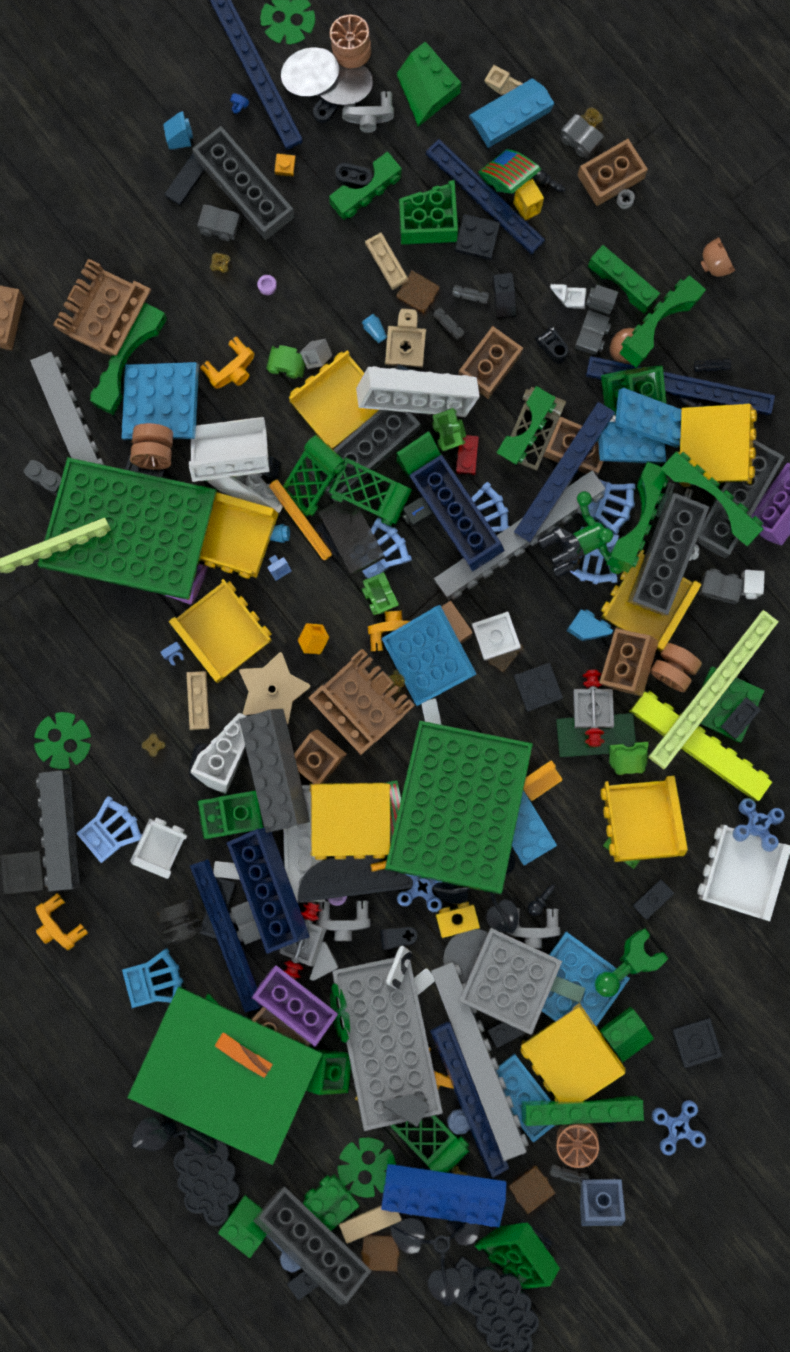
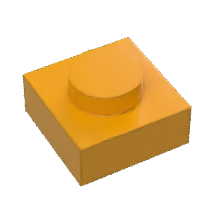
(285, 165)

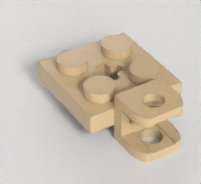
(405, 333)

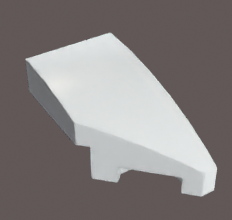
(570, 296)

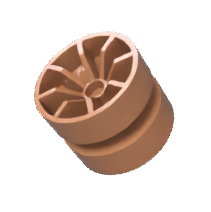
(350, 41)
(151, 446)
(677, 664)
(577, 1144)

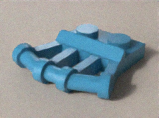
(140, 982)

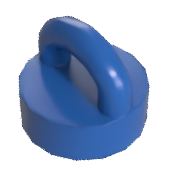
(239, 101)

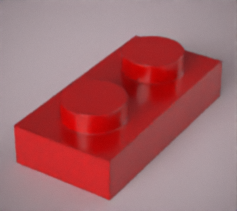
(467, 455)

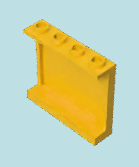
(331, 400)
(720, 441)
(238, 535)
(640, 620)
(221, 631)
(350, 820)
(644, 820)
(573, 1057)

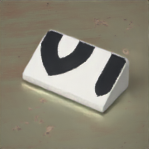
(398, 967)

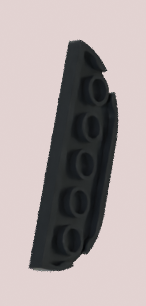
(347, 878)

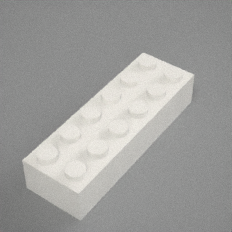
(416, 391)

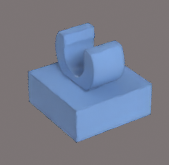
(278, 567)
(172, 651)

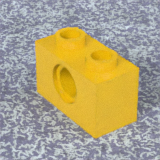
(528, 200)
(468, 922)

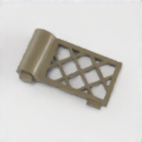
(554, 416)

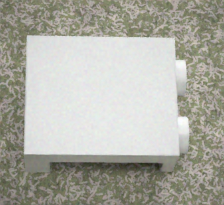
(158, 847)

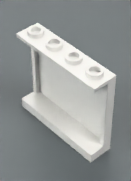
(229, 449)
(743, 874)

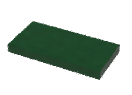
(572, 740)

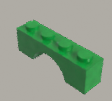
(348, 200)
(609, 266)
(539, 404)

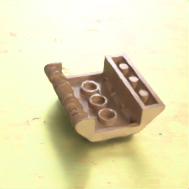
(102, 309)
(361, 703)

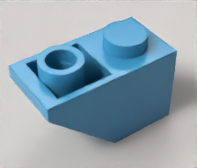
(178, 131)
(587, 627)

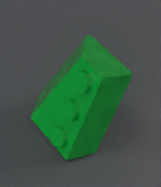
(427, 83)
(429, 216)
(521, 1254)

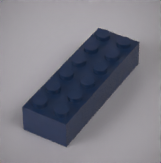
(457, 513)
(268, 890)

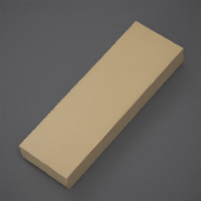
(386, 261)
(198, 700)
(368, 1223)

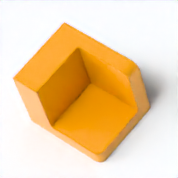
(313, 638)

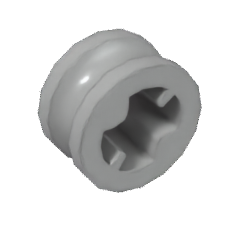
(625, 205)

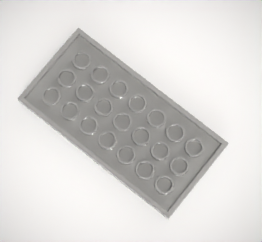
(386, 1042)

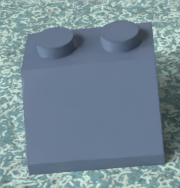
(602, 1203)

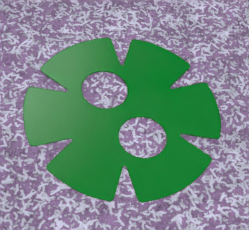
(292, 32)
(64, 724)
(344, 1035)
(353, 1156)

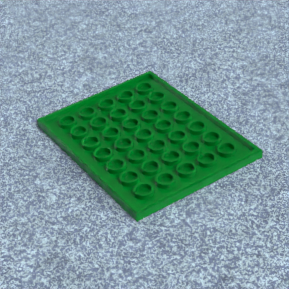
(152, 521)
(459, 807)
(212, 1091)

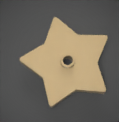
(273, 674)

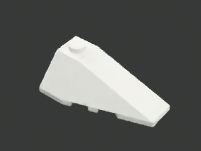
(248, 488)
(221, 758)

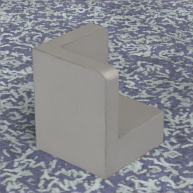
(316, 353)

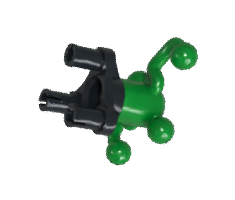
(579, 543)

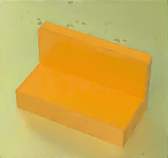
(541, 780)

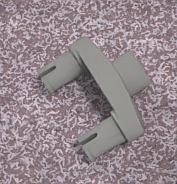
(370, 115)
(343, 929)
(534, 936)

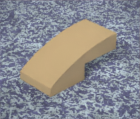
(501, 81)

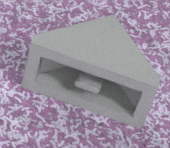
(325, 962)

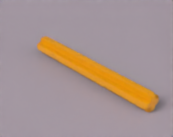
(300, 520)

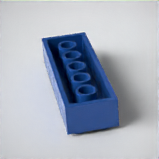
(443, 1195)

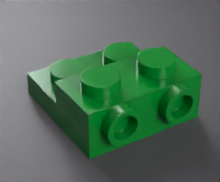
(330, 1201)

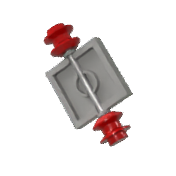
(593, 708)
(307, 949)

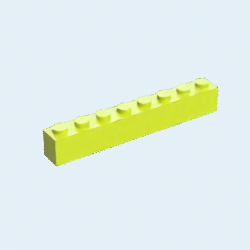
(703, 748)

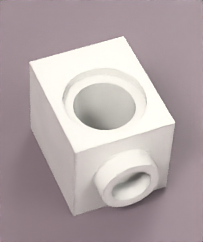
(753, 583)

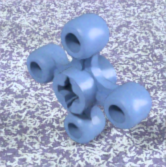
(774, 817)
(414, 892)
(675, 1135)

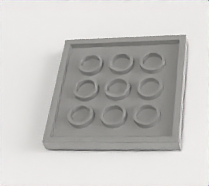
(510, 981)

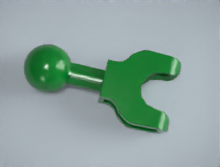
(633, 962)

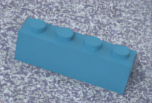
(512, 112)

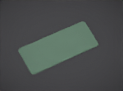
(567, 989)

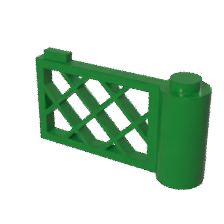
(322, 459)
(392, 502)
(443, 1158)

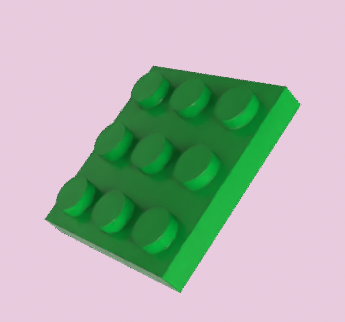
(728, 702)

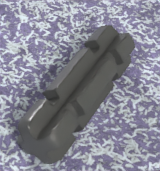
(470, 294)
(448, 323)
(568, 1174)

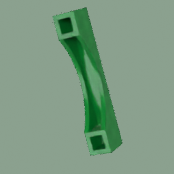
(684, 297)
(108, 393)
(742, 524)
(626, 548)
(599, 1111)

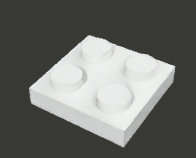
(496, 636)

